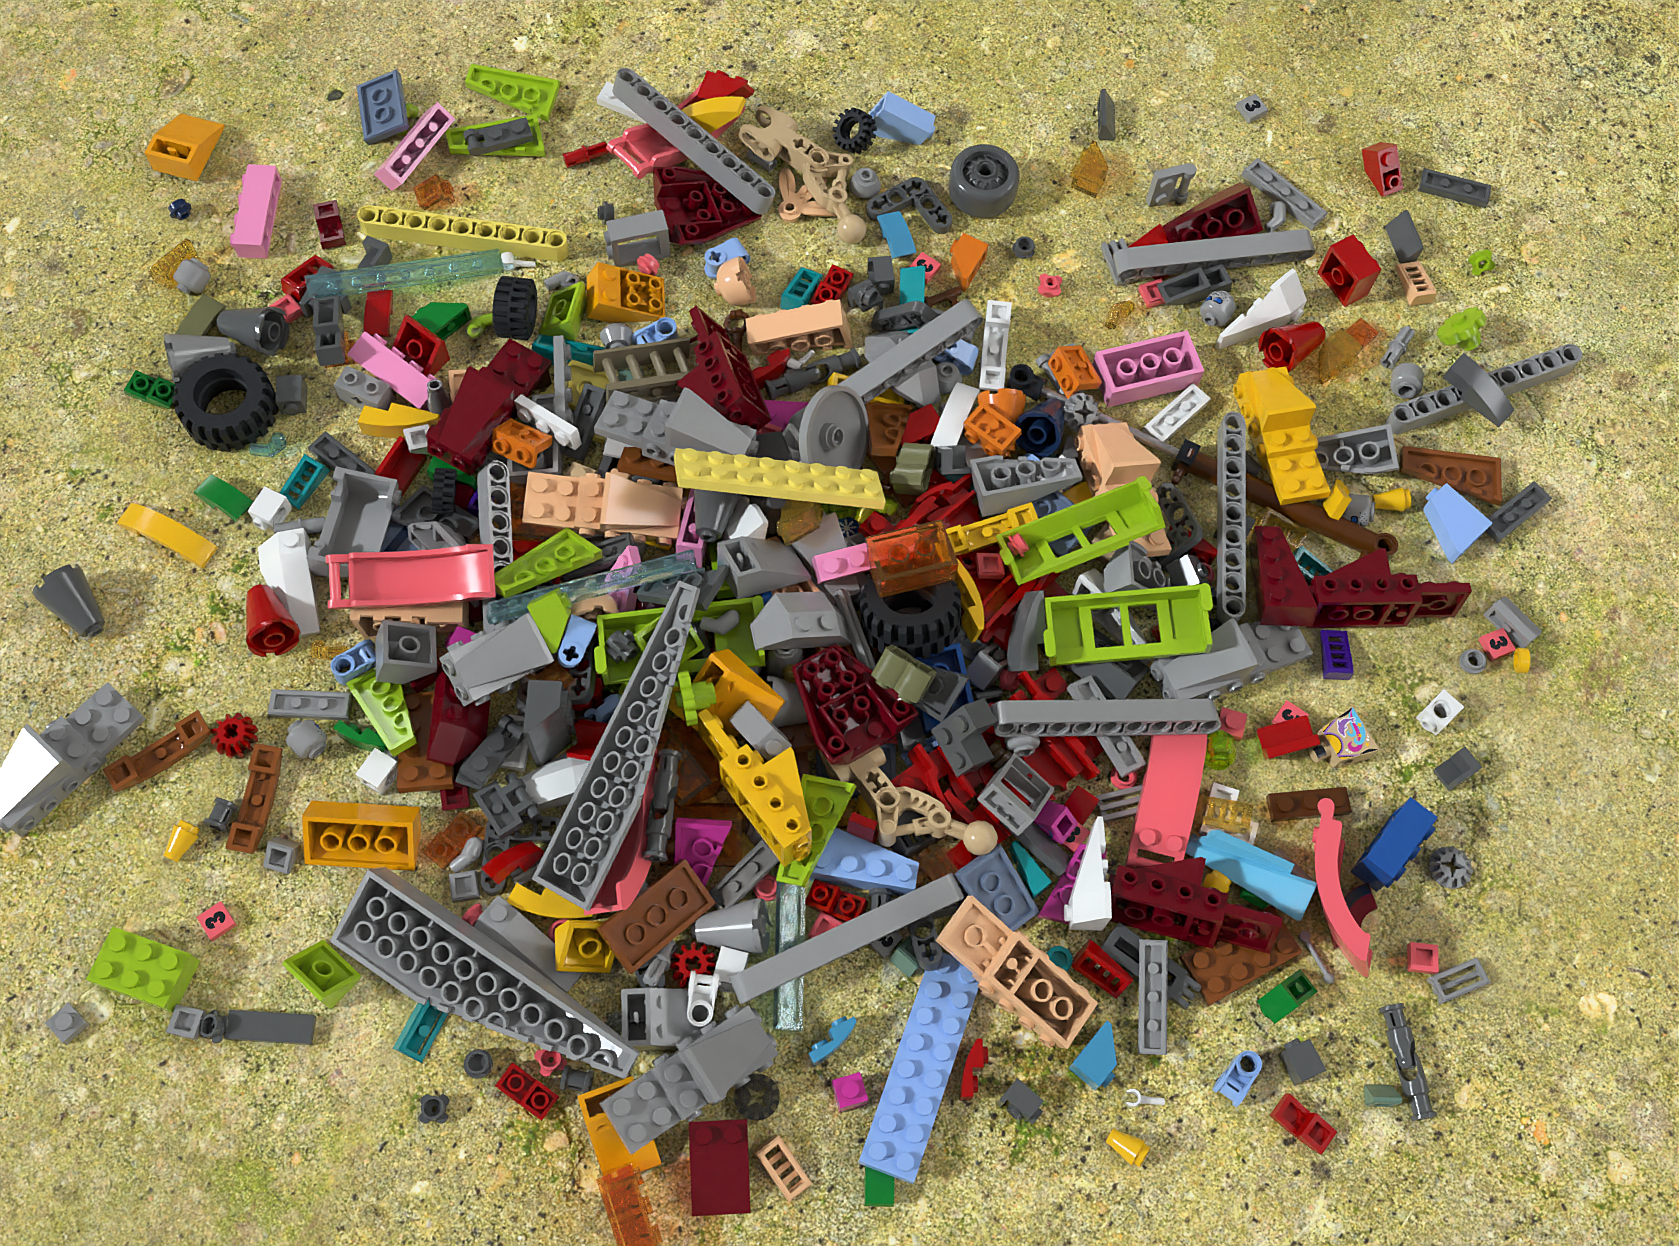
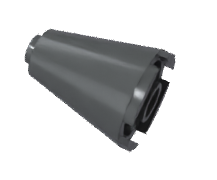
(257, 328)
(713, 512)
(71, 600)

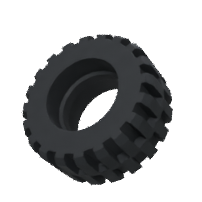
(216, 376)
(914, 633)

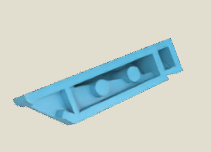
(1255, 871)

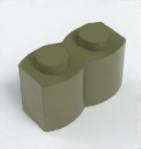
(913, 469)
(903, 674)

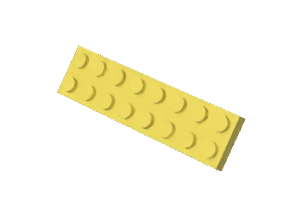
(778, 478)

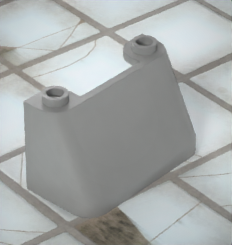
(355, 518)

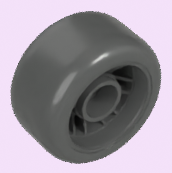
(983, 181)

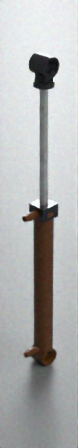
(1193, 461)

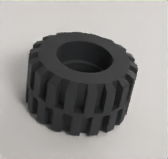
(514, 308)

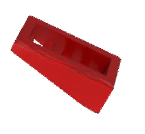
(291, 282)
(1087, 969)

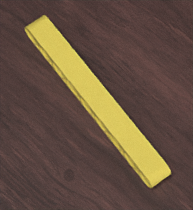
(425, 227)

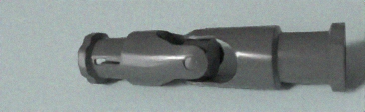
(798, 379)
(664, 790)
(1403, 1045)

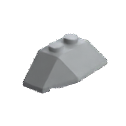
(920, 385)
(435, 536)
(799, 622)

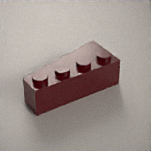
(1278, 581)

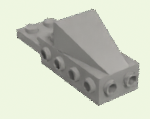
(673, 425)
(821, 541)
(496, 659)
(1236, 659)
(53, 764)
(691, 1077)

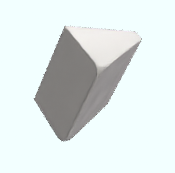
(281, 854)

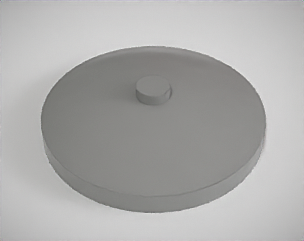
(834, 428)

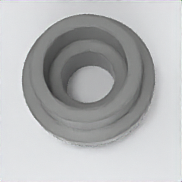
(1478, 658)

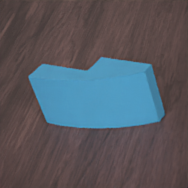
(897, 234)
(838, 1034)

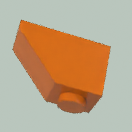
(967, 259)

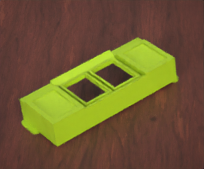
(1127, 509)
(1180, 614)
(738, 639)

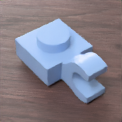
(606, 710)

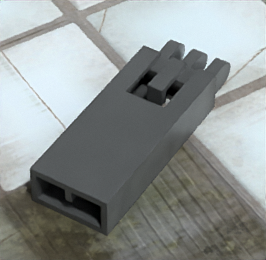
(1124, 949)

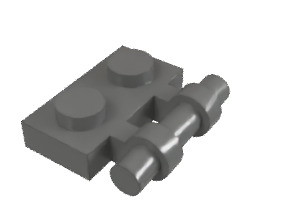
(499, 809)

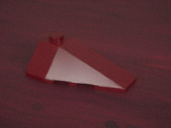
(1222, 215)

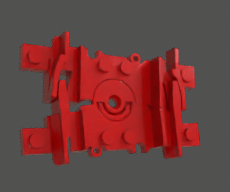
(955, 509)
(1053, 760)

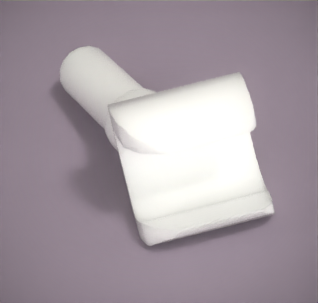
(510, 264)
(798, 365)
(1143, 1099)

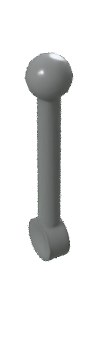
(1304, 937)

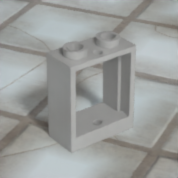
(635, 228)
(1006, 804)

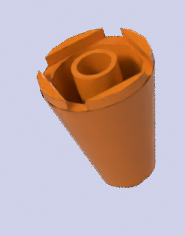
(1009, 404)

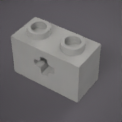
(363, 390)

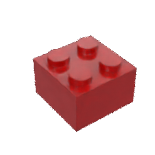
(1349, 270)

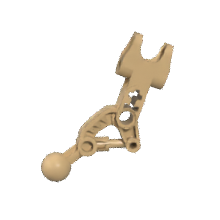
(781, 139)
(877, 789)

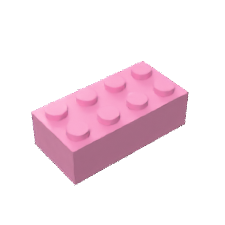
(1147, 368)

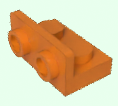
(1073, 370)
(990, 430)
(519, 442)

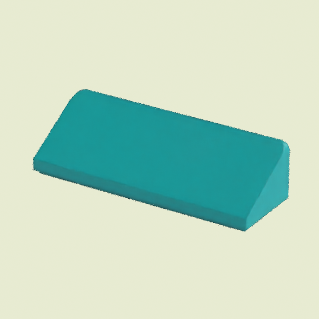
(912, 288)
(580, 351)
(417, 1029)

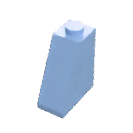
(902, 120)
(1454, 521)

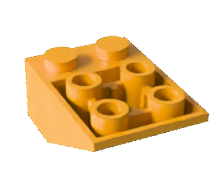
(183, 146)
(624, 295)
(736, 684)
(604, 1138)

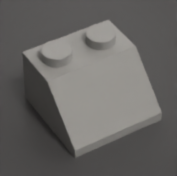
(405, 651)

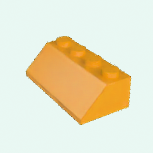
(361, 835)

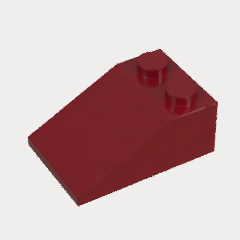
(719, 1167)

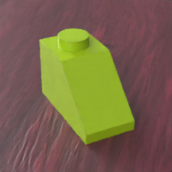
(551, 616)

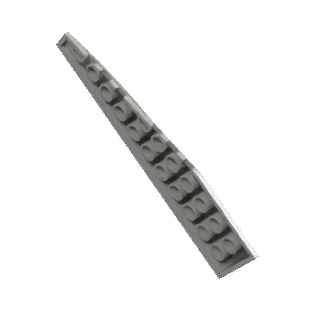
(620, 766)
(428, 947)

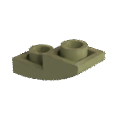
(201, 317)

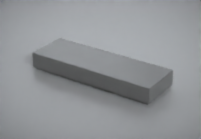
(310, 705)

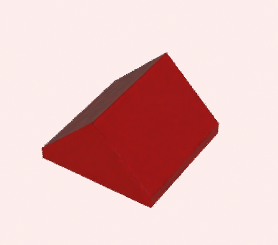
(421, 346)

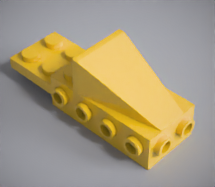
(1281, 433)
(764, 792)

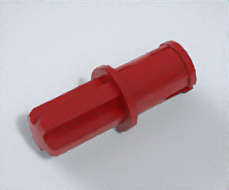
(584, 154)

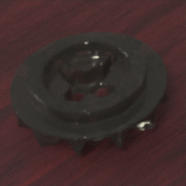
(770, 1097)

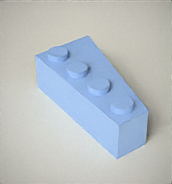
(864, 865)

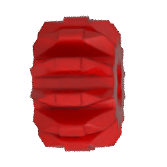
(245, 735)
(691, 956)

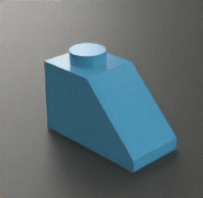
(1097, 1059)

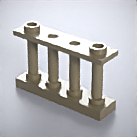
(650, 388)

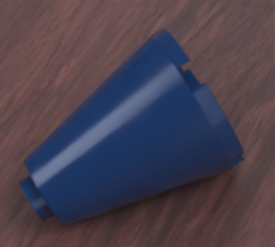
(1042, 428)

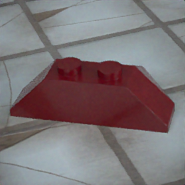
(454, 728)

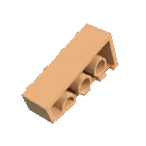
(800, 329)
(443, 616)

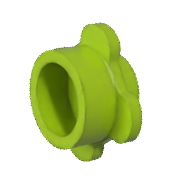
(1479, 256)

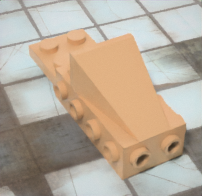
(1112, 459)
(605, 506)
(1017, 974)

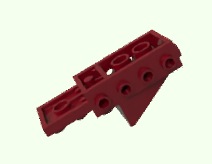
(724, 375)
(484, 403)
(1367, 593)
(1176, 893)

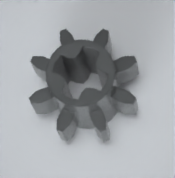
(622, 646)

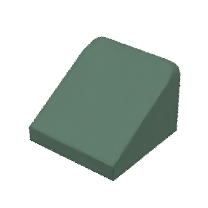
(905, 958)
(1381, 1096)

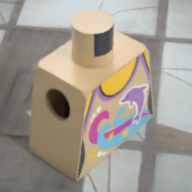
(1344, 741)

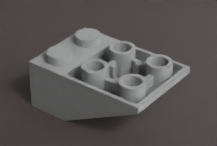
(759, 565)
(658, 1018)

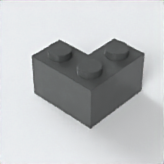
(962, 738)

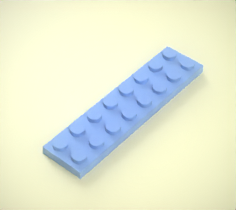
(920, 1071)

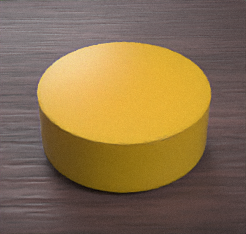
(1521, 660)

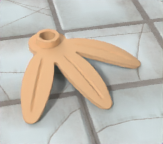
(799, 200)

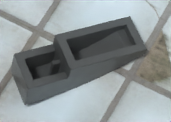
(1194, 285)
(329, 330)
(1479, 390)
(1027, 633)

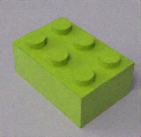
(143, 969)

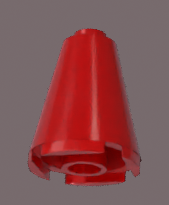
(1290, 344)
(269, 623)

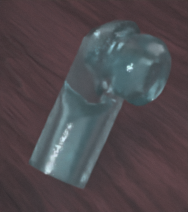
(271, 449)

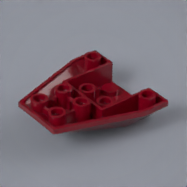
(697, 206)
(847, 706)

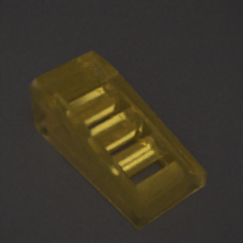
(164, 269)
(1273, 518)
(1220, 822)

